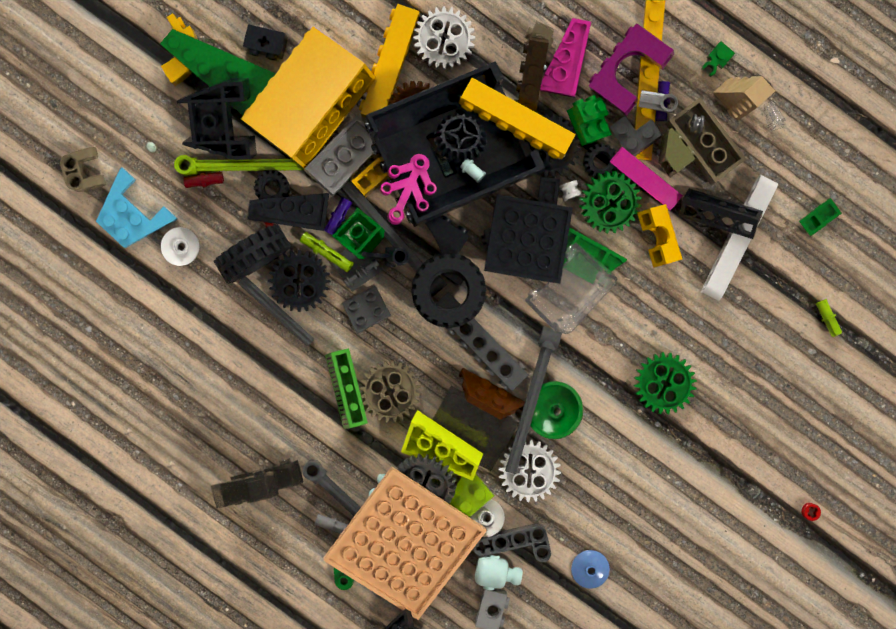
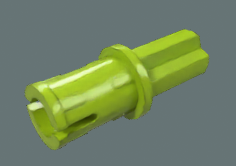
(829, 318)

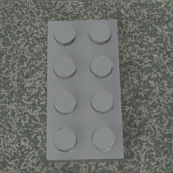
(341, 157)

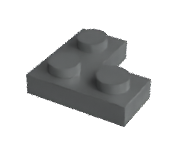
(635, 140)

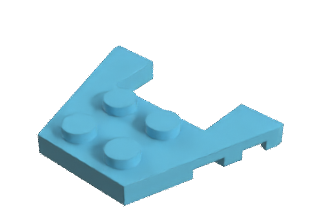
(124, 219)

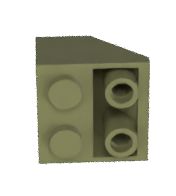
(674, 153)

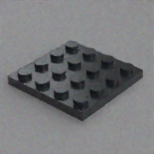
(528, 239)

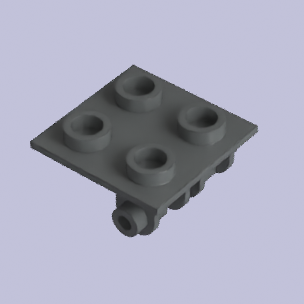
(361, 271)
(366, 309)

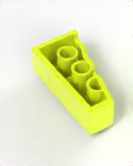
(432, 439)

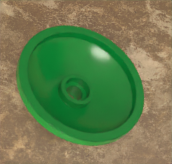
(552, 397)

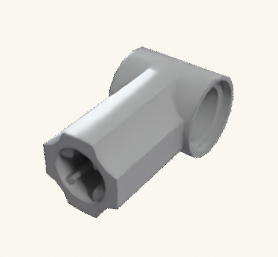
(655, 101)

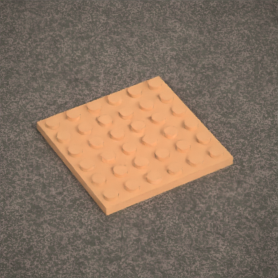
(404, 543)

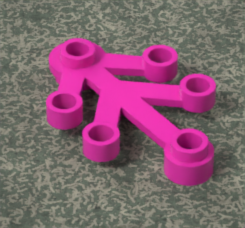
(409, 184)

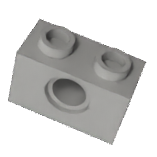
(489, 620)

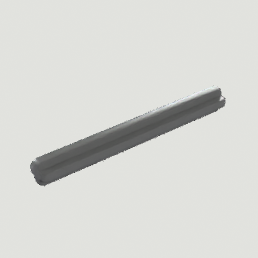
(276, 311)

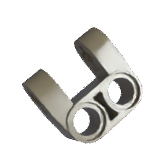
(79, 172)

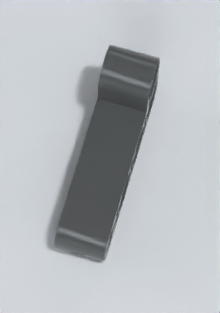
(511, 544)

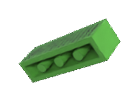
(346, 389)

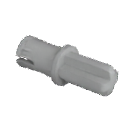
(330, 524)

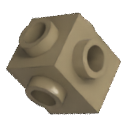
(540, 30)

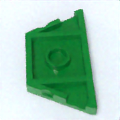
(604, 255)

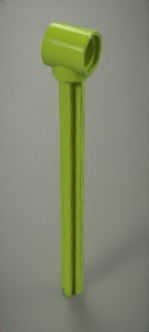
(234, 165)

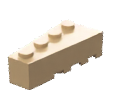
(743, 94)

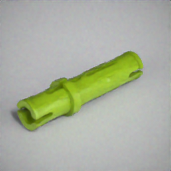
(319, 247)

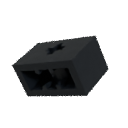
(257, 35)

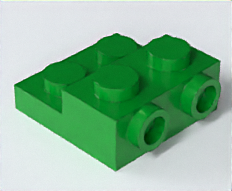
(589, 119)

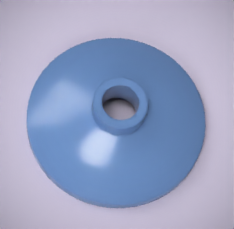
(586, 560)

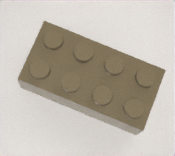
(713, 147)

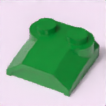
(359, 234)

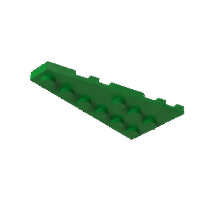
(216, 65)

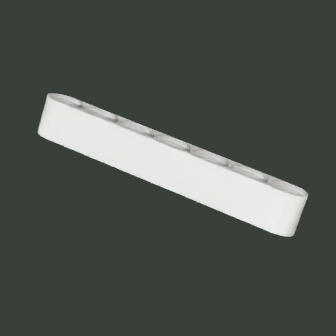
(735, 244)

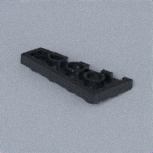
(294, 211)

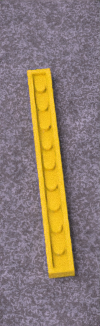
(648, 71)

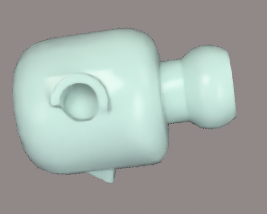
(494, 572)

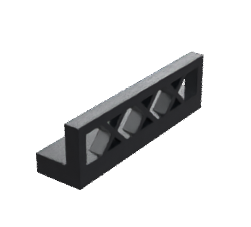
(737, 212)

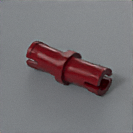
(203, 180)

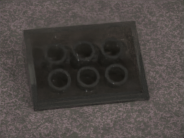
(475, 426)

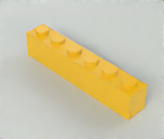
(391, 58)
(516, 118)

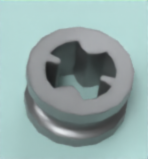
(697, 123)

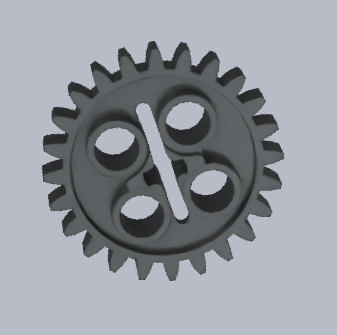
(443, 487)

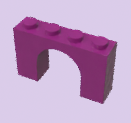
(636, 42)

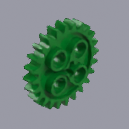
(600, 188)
(680, 390)

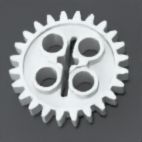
(460, 42)
(547, 471)

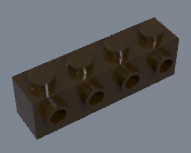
(532, 72)

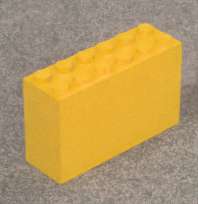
(309, 97)

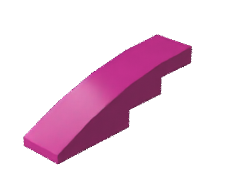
(646, 178)

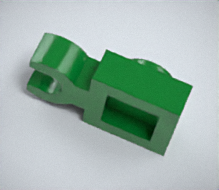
(719, 57)

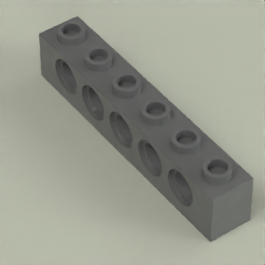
(516, 374)

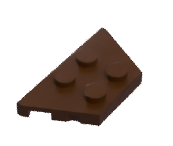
(489, 396)

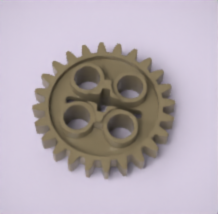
(374, 398)

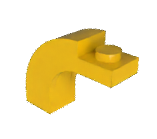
(174, 69)

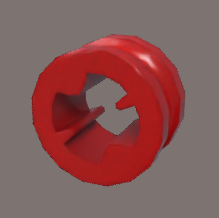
(805, 509)

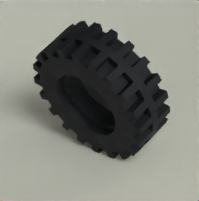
(252, 253)

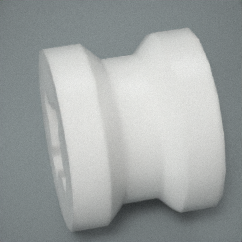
(570, 190)

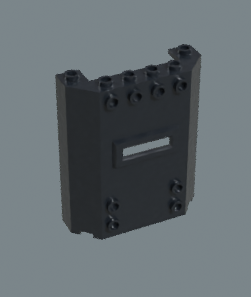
(405, 130)

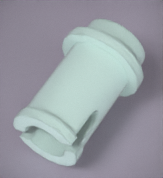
(473, 170)

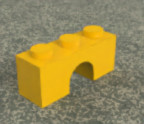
(659, 222)

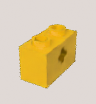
(370, 178)

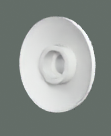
(171, 242)
(497, 517)

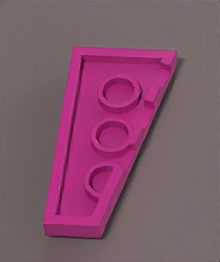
(566, 65)

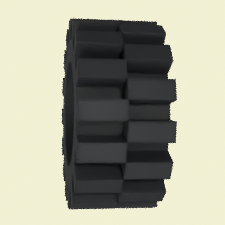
(589, 157)
(268, 176)

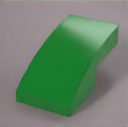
(820, 217)

